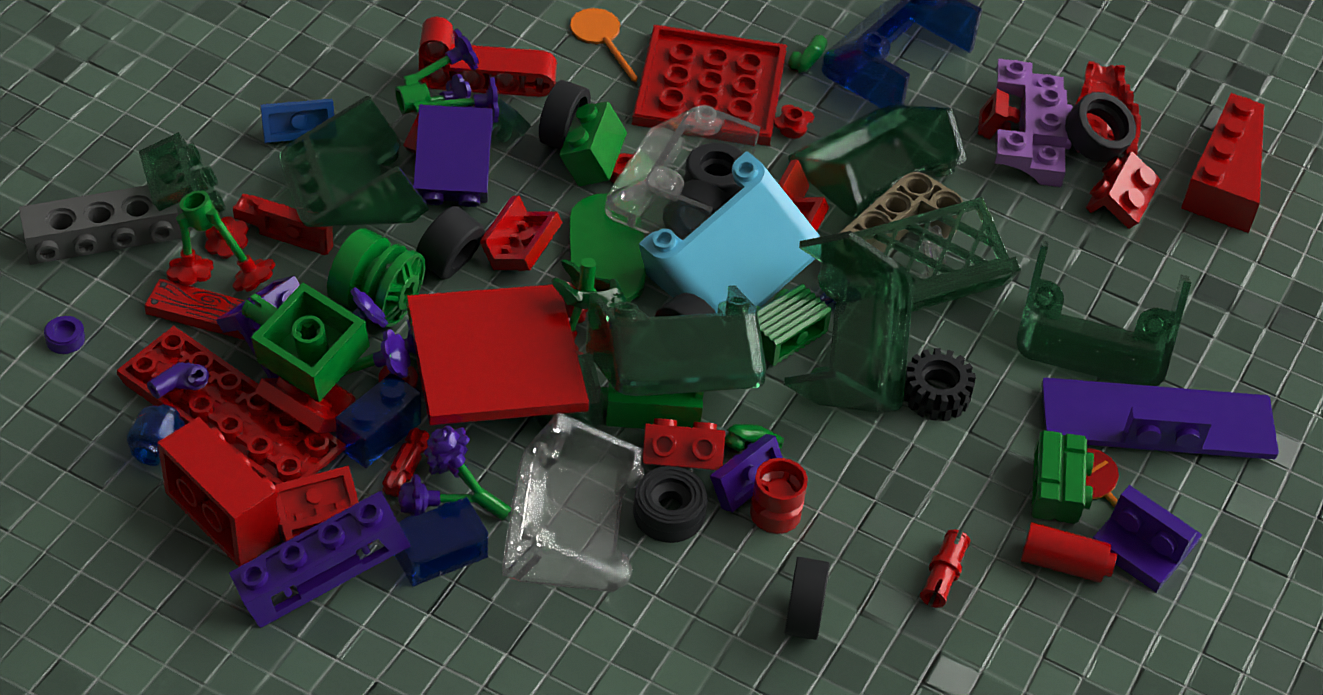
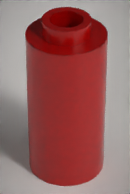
(1068, 553)

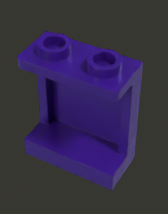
(453, 154)

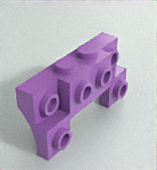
(1042, 134)

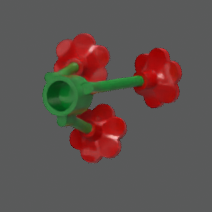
(224, 238)

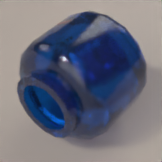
(148, 428)

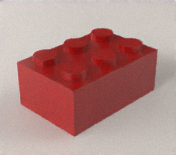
(220, 491)

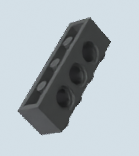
(95, 224)

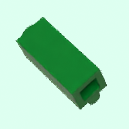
(640, 410)

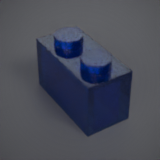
(379, 419)
(442, 541)

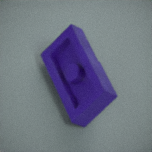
(736, 478)

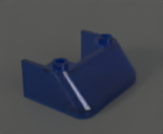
(860, 56)

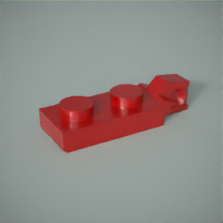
(282, 224)

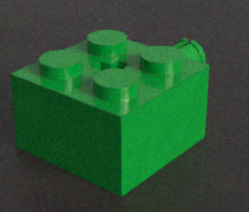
(307, 339)

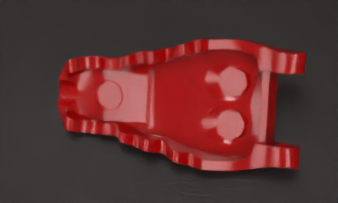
(1111, 81)

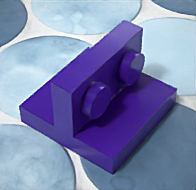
(1147, 538)

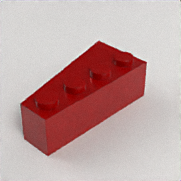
(1229, 171)

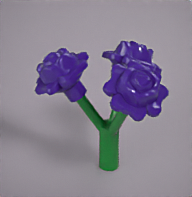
(447, 454)

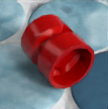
(778, 495)

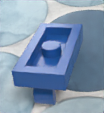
(293, 119)

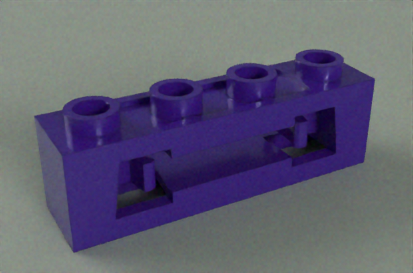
(319, 559)

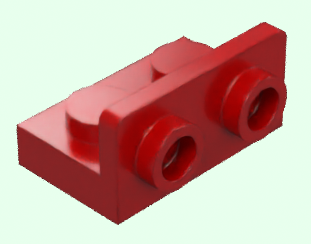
(314, 414)

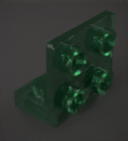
(177, 170)

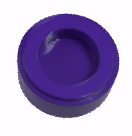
(64, 334)

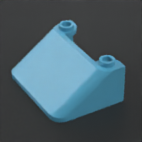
(742, 244)

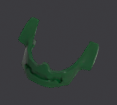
(607, 289)

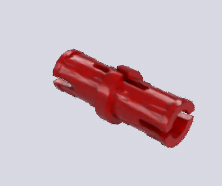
(945, 568)

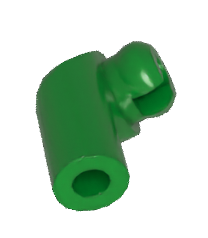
(812, 53)
(741, 433)

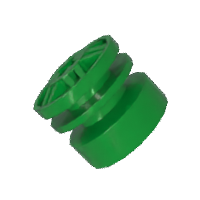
(378, 270)

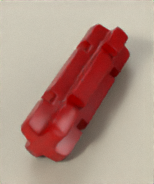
(405, 461)

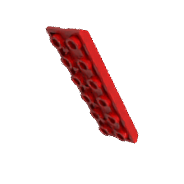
(266, 435)

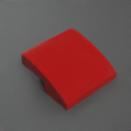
(313, 499)

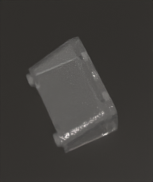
(570, 508)

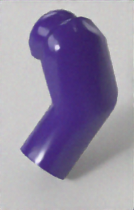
(179, 376)

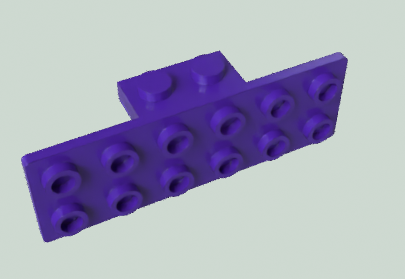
(1161, 418)

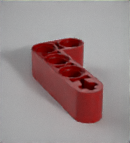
(515, 70)

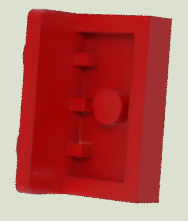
(1125, 189)
(519, 236)
(683, 446)

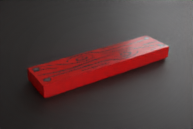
(190, 306)

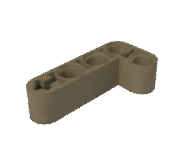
(908, 197)

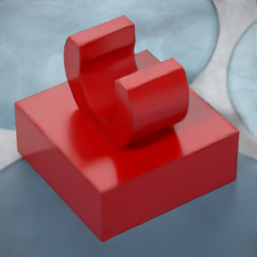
(996, 113)

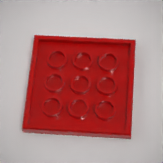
(710, 70)
(496, 354)

